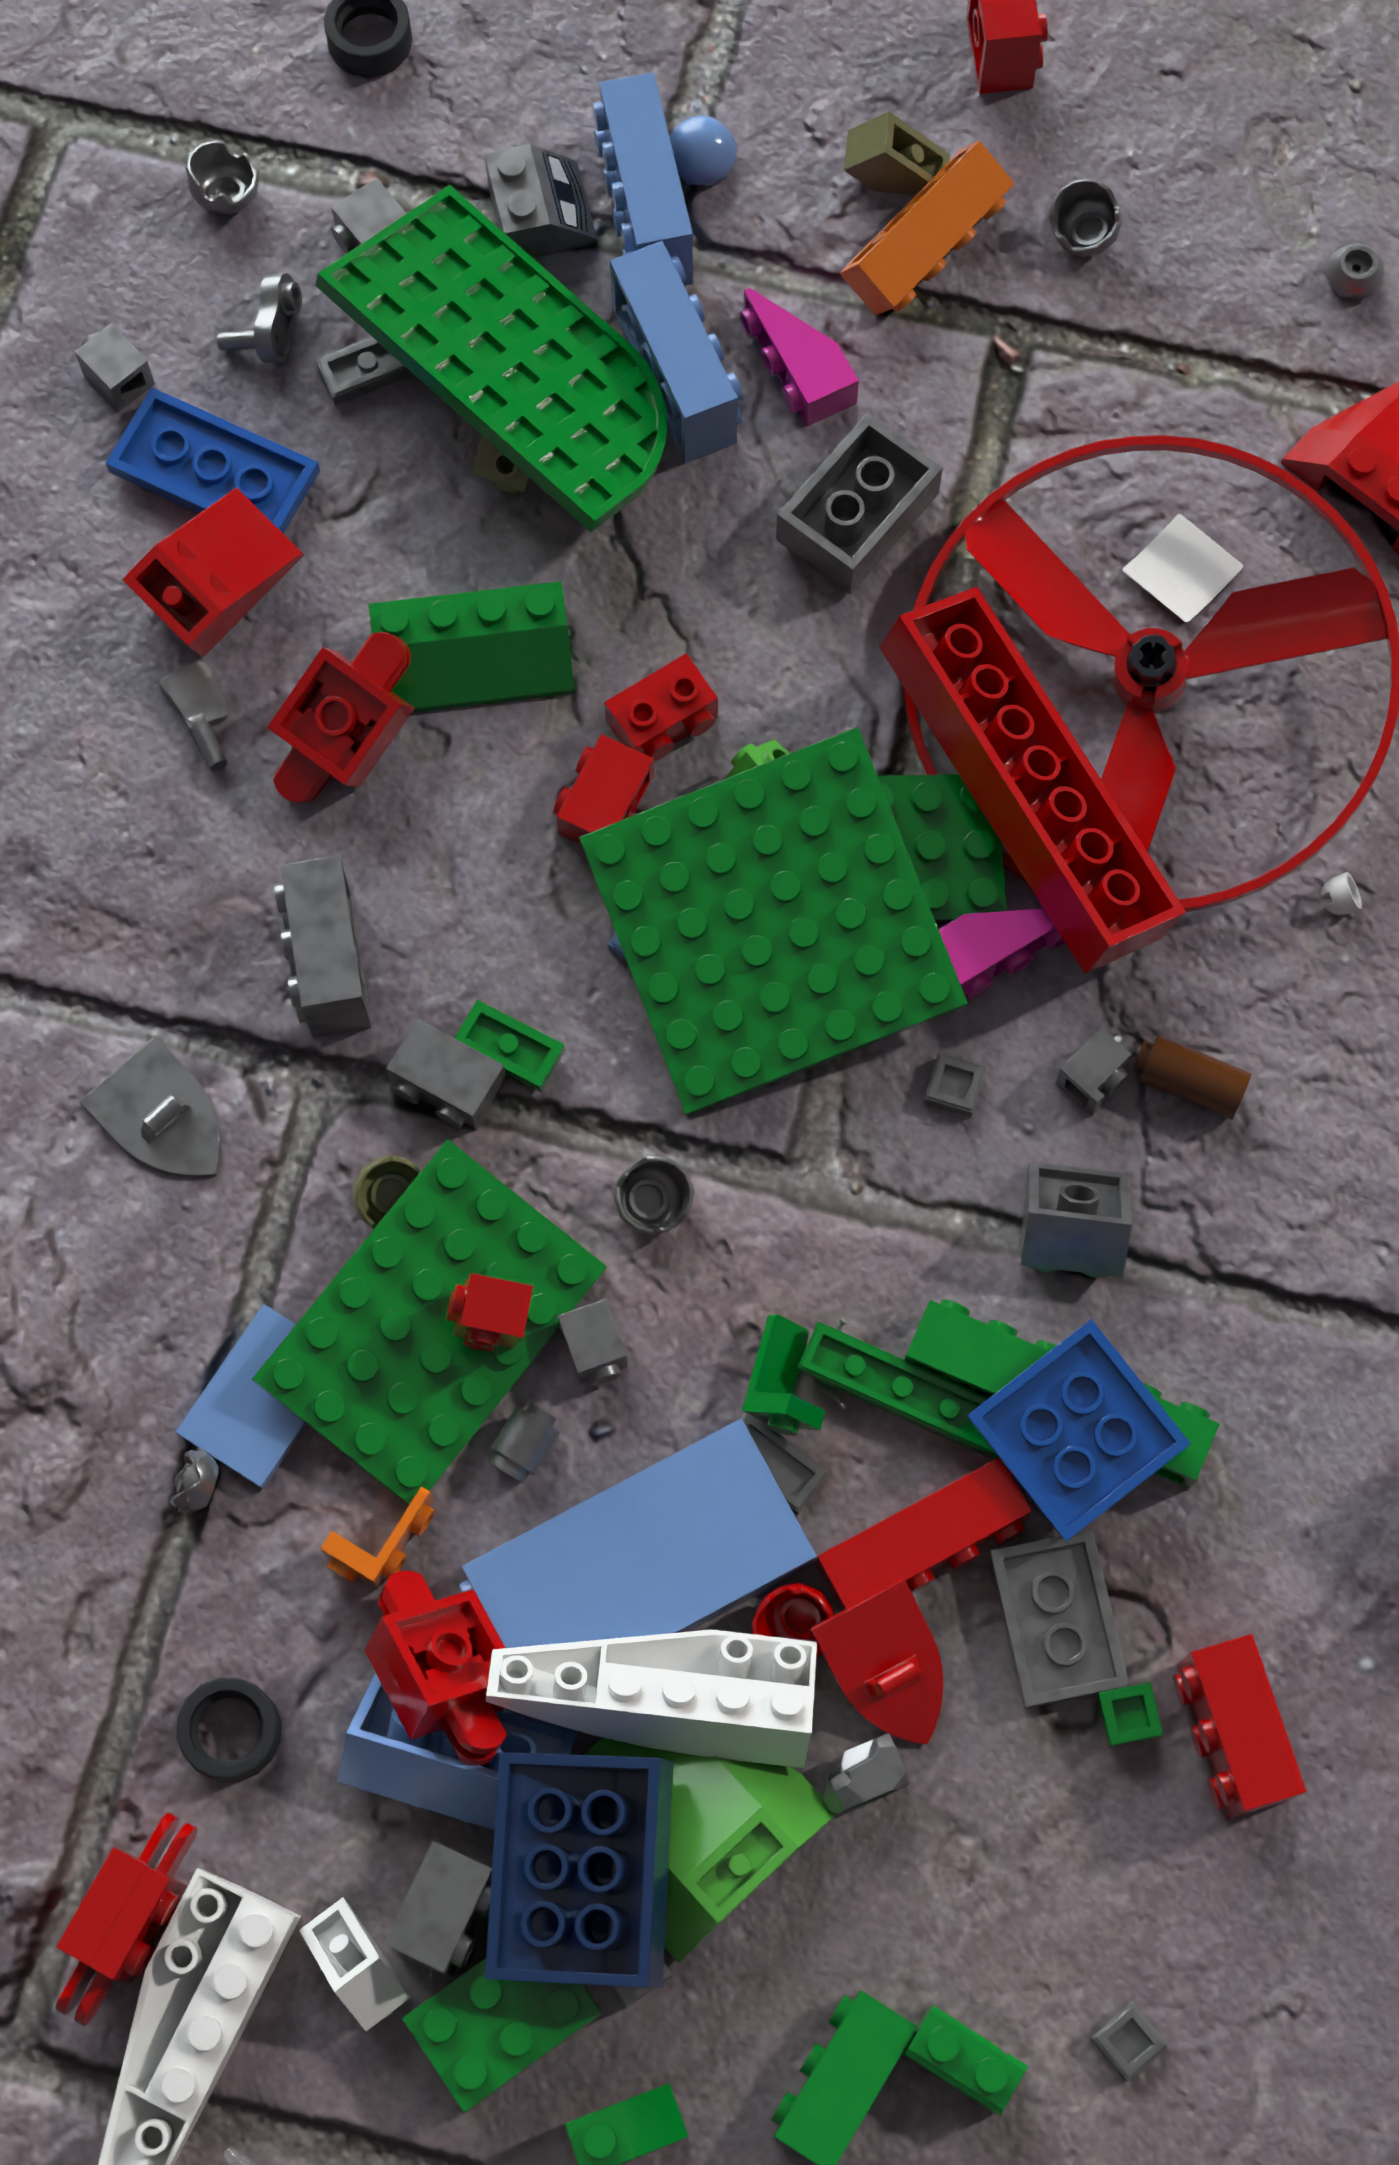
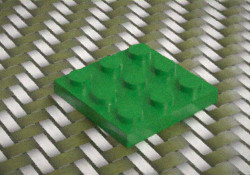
(948, 844)

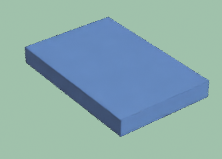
(238, 1418)

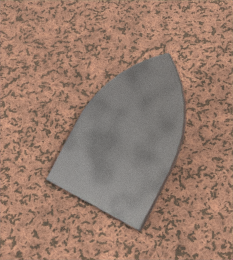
(158, 1113)

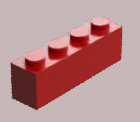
(927, 1536)

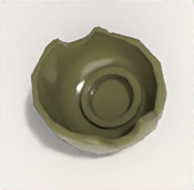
(380, 1186)

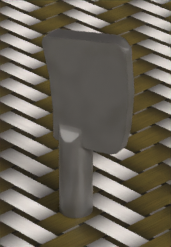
(201, 705)

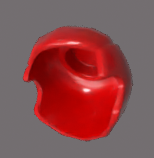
(792, 1612)

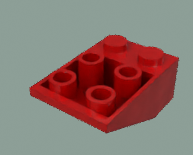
(213, 570)

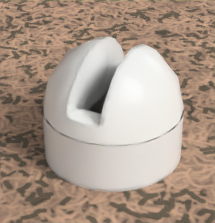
(1343, 894)

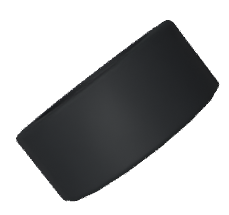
(368, 60)
(192, 1712)

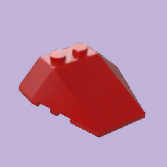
(1357, 453)

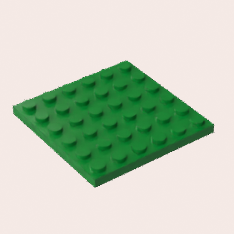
(773, 921)

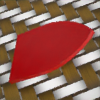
(886, 1662)

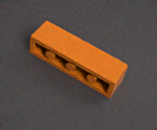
(927, 229)

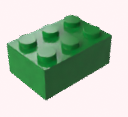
(494, 2030)

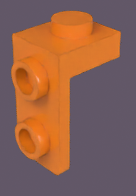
(351, 1561)

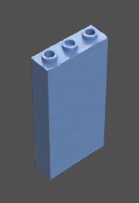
(648, 1551)

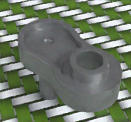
(273, 326)

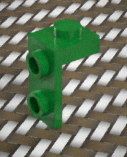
(775, 1377)

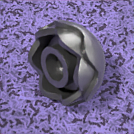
(1350, 283)
(195, 1481)

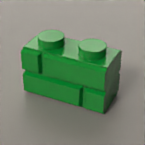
(965, 2060)

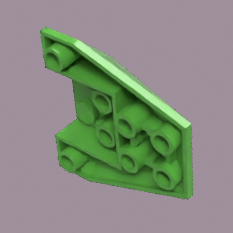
(726, 1834)

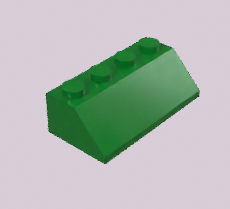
(480, 645)

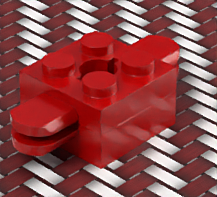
(341, 717)
(457, 1645)
(123, 1917)

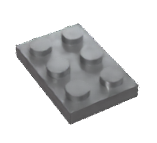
(1058, 1619)

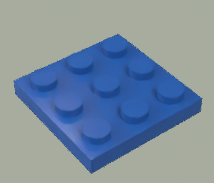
(1078, 1430)

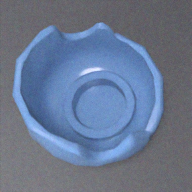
(703, 150)

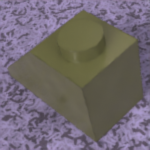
(892, 156)

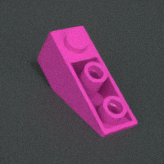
(806, 361)
(996, 942)

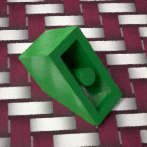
(627, 2128)

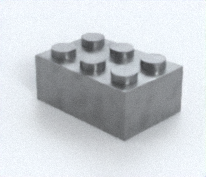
(858, 503)
(322, 946)

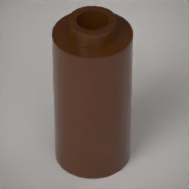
(1192, 1076)

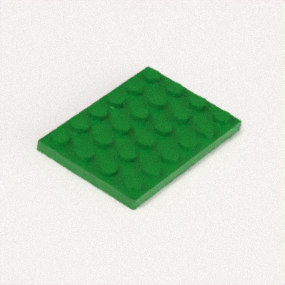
(375, 1350)

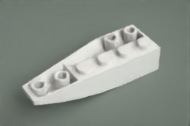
(670, 1692)
(192, 2015)

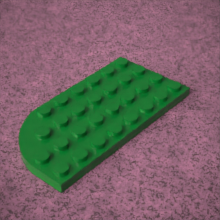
(509, 352)

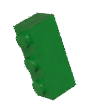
(842, 2079)

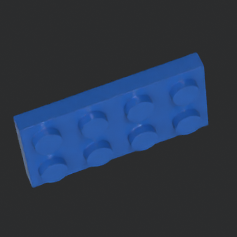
(202, 458)

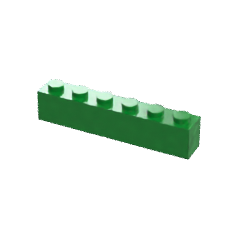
(991, 1356)

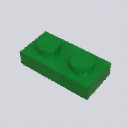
(520, 1048)

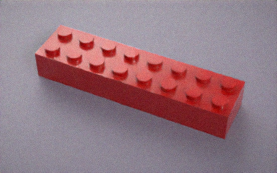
(1031, 779)

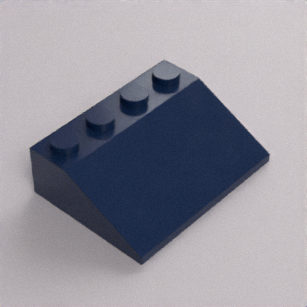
(580, 1869)

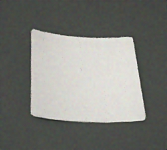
(1183, 568)

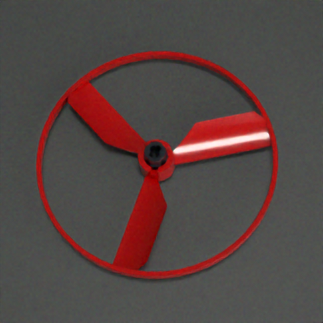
(1150, 664)

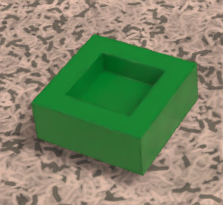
(1129, 1714)

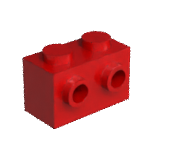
(663, 709)
(489, 1312)

